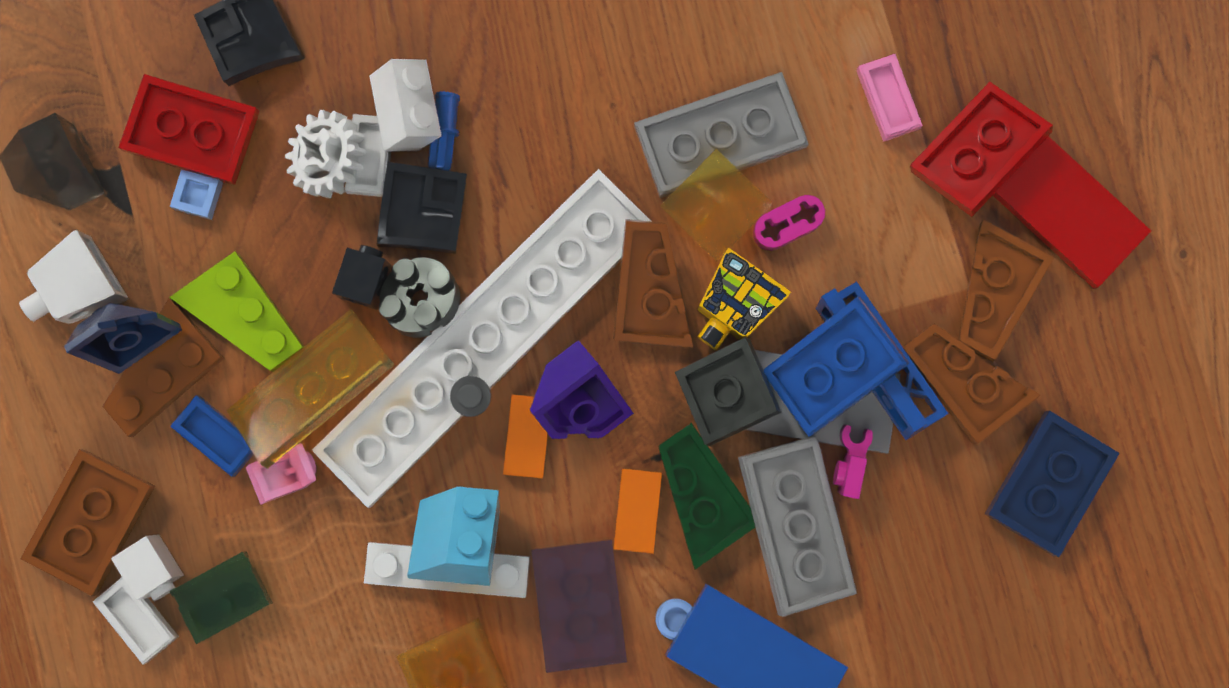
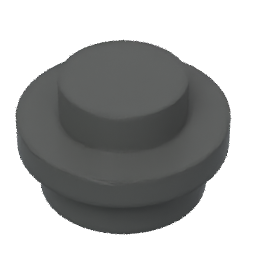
(470, 396)

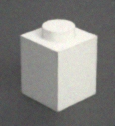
(148, 568)

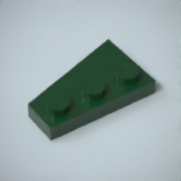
(704, 495)

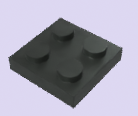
(727, 392)

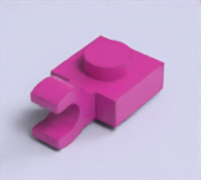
(851, 471)

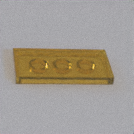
(309, 388)

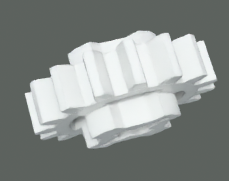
(325, 154)

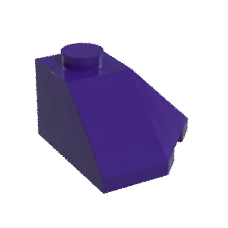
(577, 397)

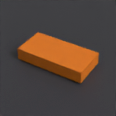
(525, 441)
(637, 511)

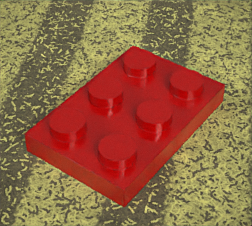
(189, 129)
(981, 148)

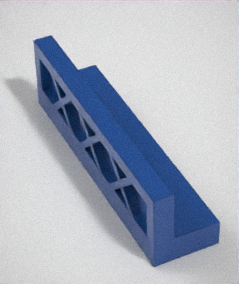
(891, 394)

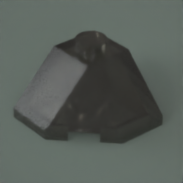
(51, 164)

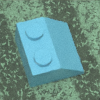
(456, 536)

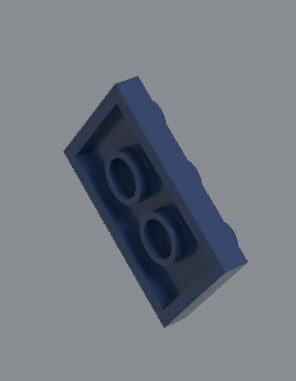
(1052, 483)

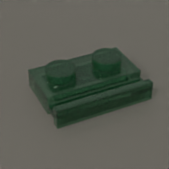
(221, 597)

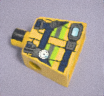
(738, 300)

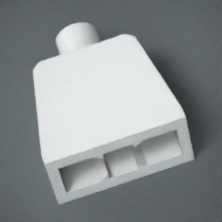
(71, 282)

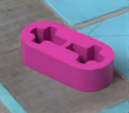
(792, 231)

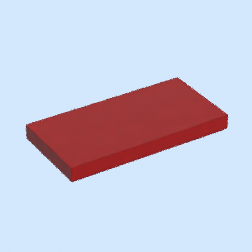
(1072, 213)

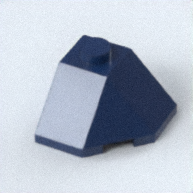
(119, 336)

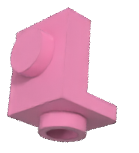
(285, 476)

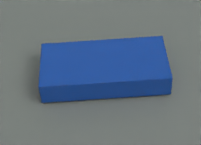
(213, 435)

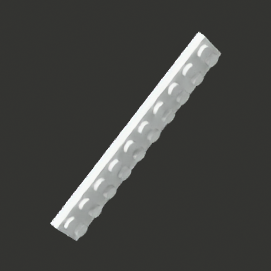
(482, 340)

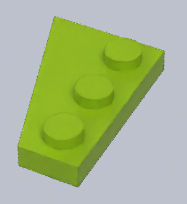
(241, 311)

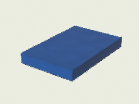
(835, 366)

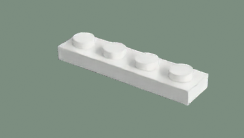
(390, 563)

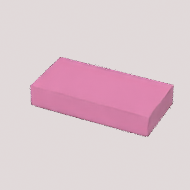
(889, 97)

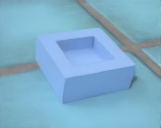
(196, 194)

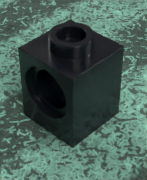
(362, 276)

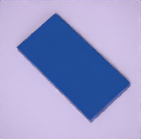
(745, 650)

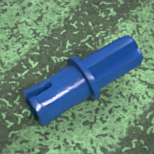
(442, 148)

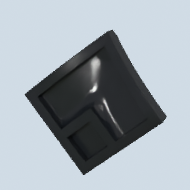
(247, 38)
(421, 208)

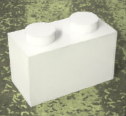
(405, 105)

